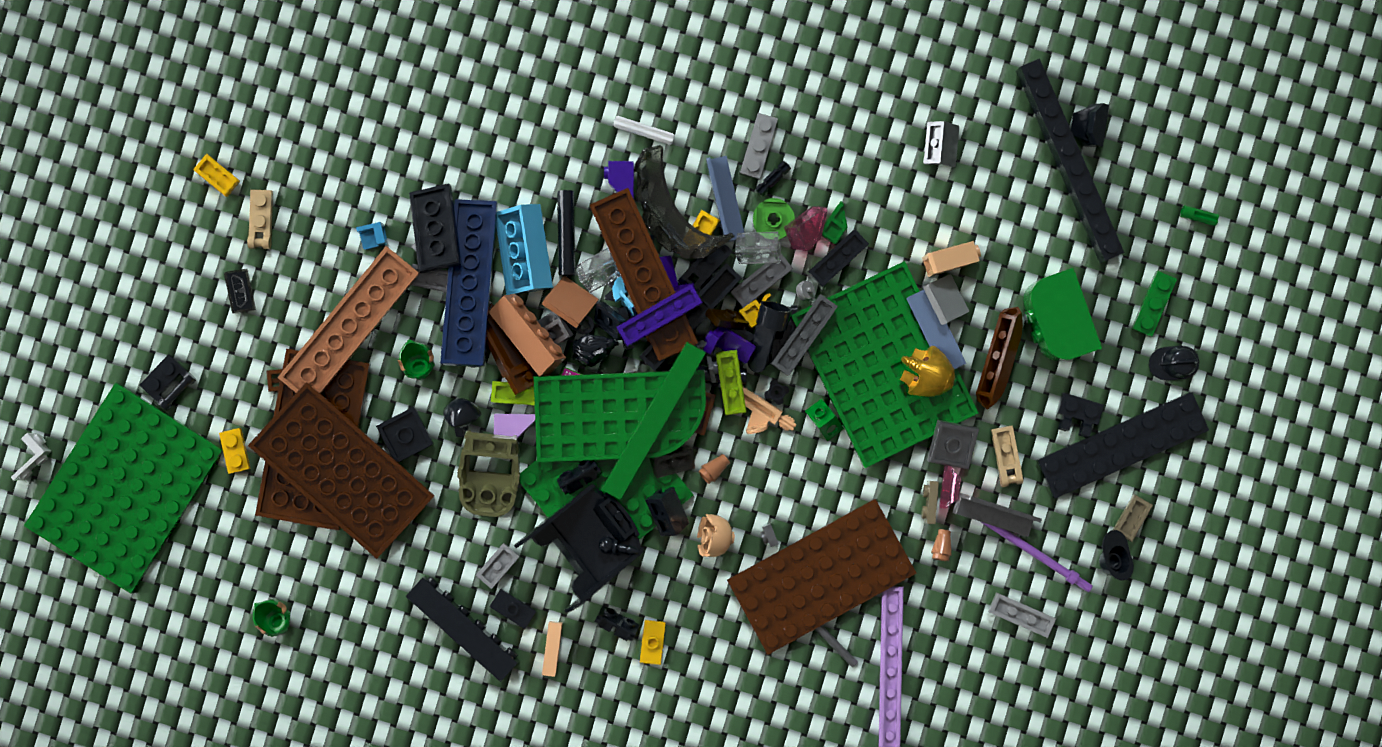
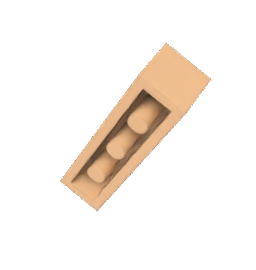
(552, 648)

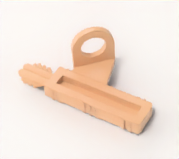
(763, 413)

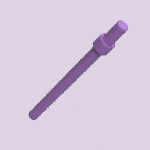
(1071, 576)

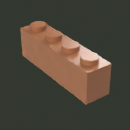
(527, 334)

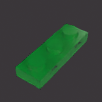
(1154, 303)

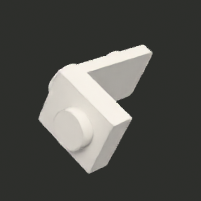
(36, 444)

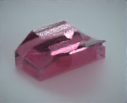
(950, 487)

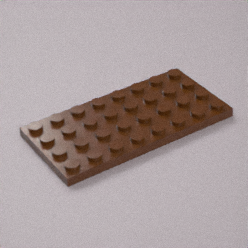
(341, 470)
(277, 496)
(821, 576)

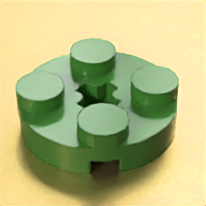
(765, 211)

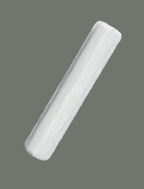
(644, 130)

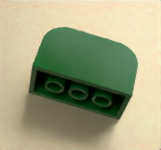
(1060, 317)

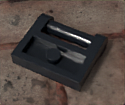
(162, 377)

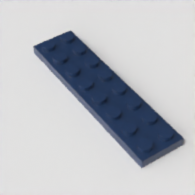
(469, 285)

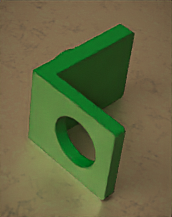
(824, 418)

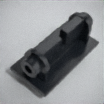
(586, 470)
(609, 618)

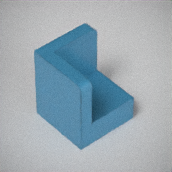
(372, 235)

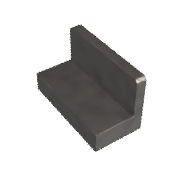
(941, 143)

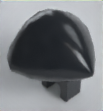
(461, 414)

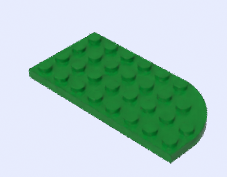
(600, 412)

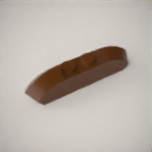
(1000, 357)

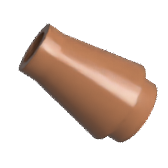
(714, 468)
(942, 546)

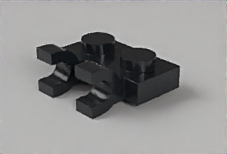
(1080, 409)

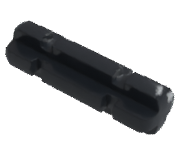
(775, 176)

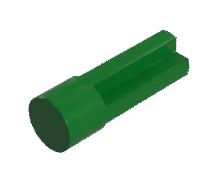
(1199, 215)

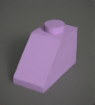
(512, 424)

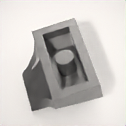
(556, 327)

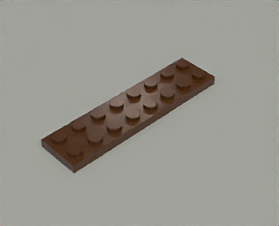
(640, 267)

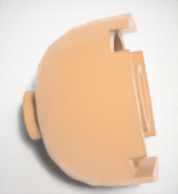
(715, 536)

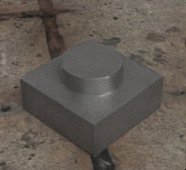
(768, 535)

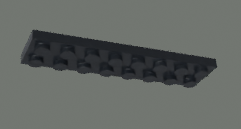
(1122, 445)

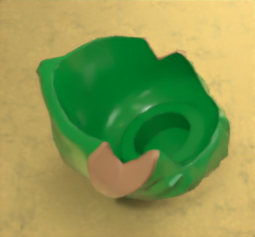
(416, 360)
(271, 617)

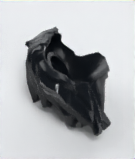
(592, 349)

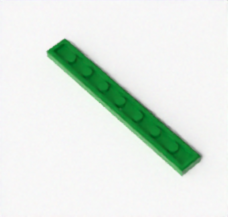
(653, 420)

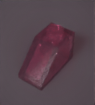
(806, 228)

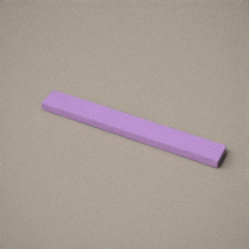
(891, 667)

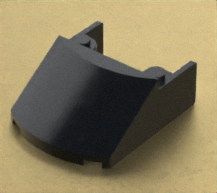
(576, 533)

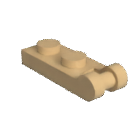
(260, 218)
(1007, 455)

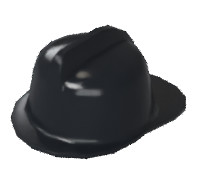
(1174, 363)
(1116, 556)

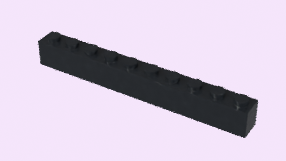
(1069, 160)

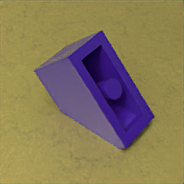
(620, 175)

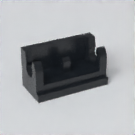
(667, 512)

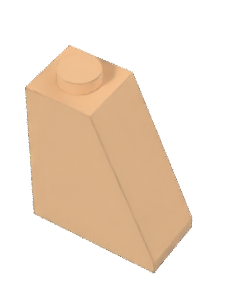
(951, 258)

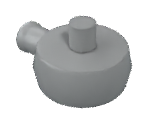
(806, 291)

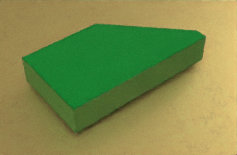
(835, 225)

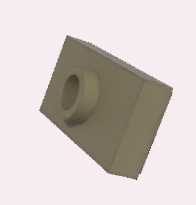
(1133, 517)

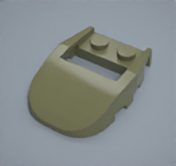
(484, 491)

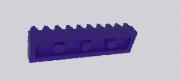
(659, 315)

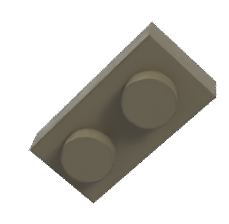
(928, 512)

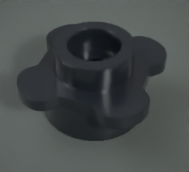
(770, 394)

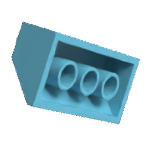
(523, 249)

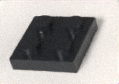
(405, 434)

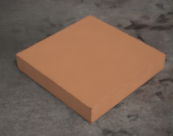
(570, 301)

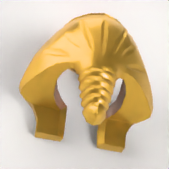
(934, 372)

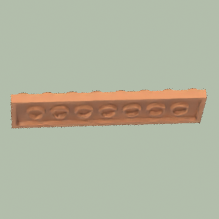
(350, 322)

